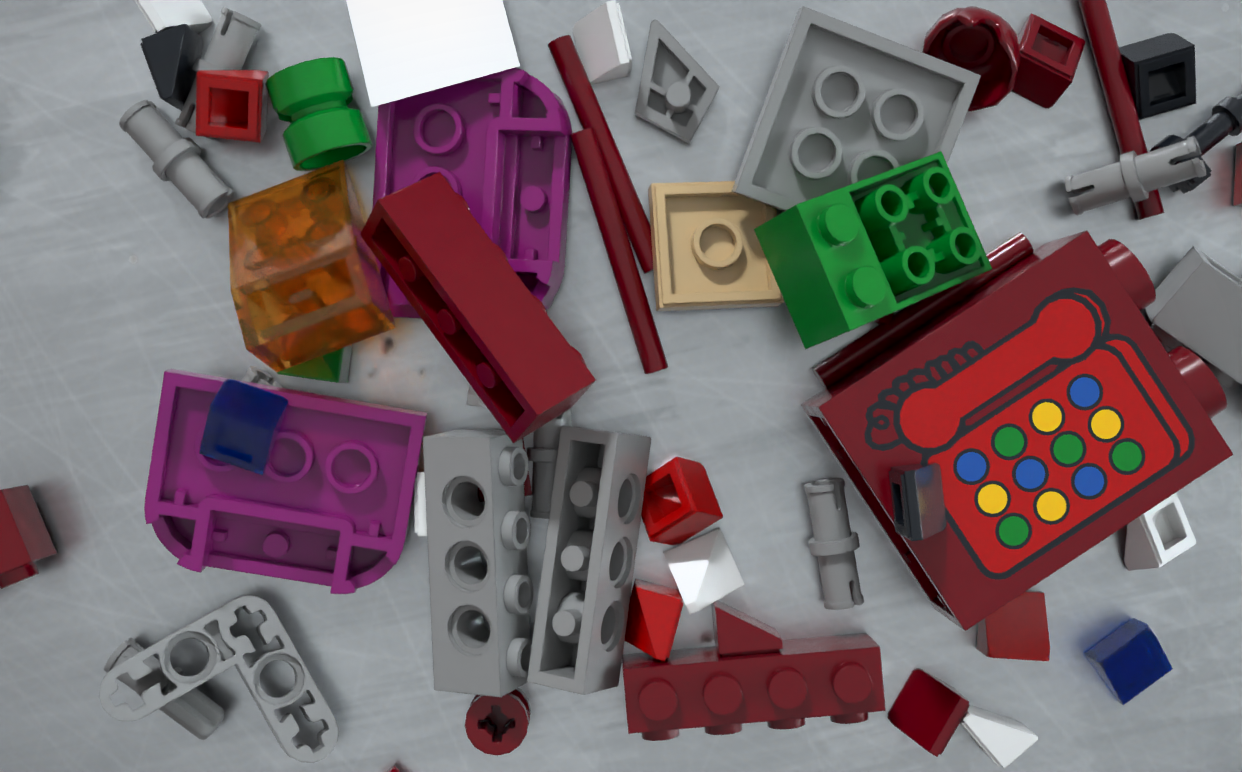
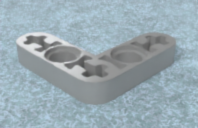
(222, 654)

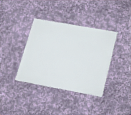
(429, 44)

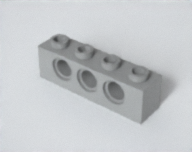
(589, 560)
(461, 588)

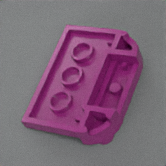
(500, 148)
(321, 512)

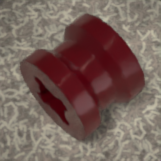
(499, 712)

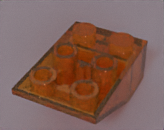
(303, 269)

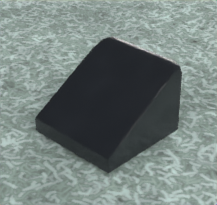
(170, 61)
(1160, 73)
(917, 500)

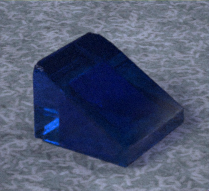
(243, 425)
(1129, 660)

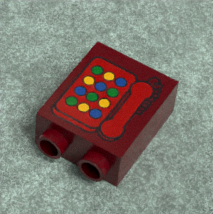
(1043, 416)

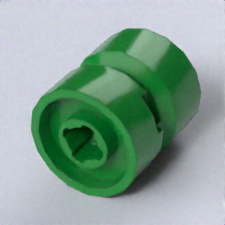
(315, 103)

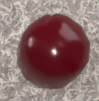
(979, 44)

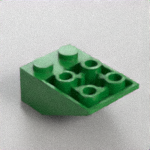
(871, 248)

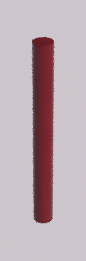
(1117, 91)
(591, 116)
(619, 250)
(918, 314)

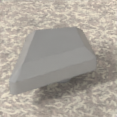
(673, 86)

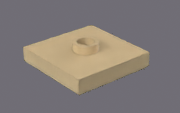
(709, 248)

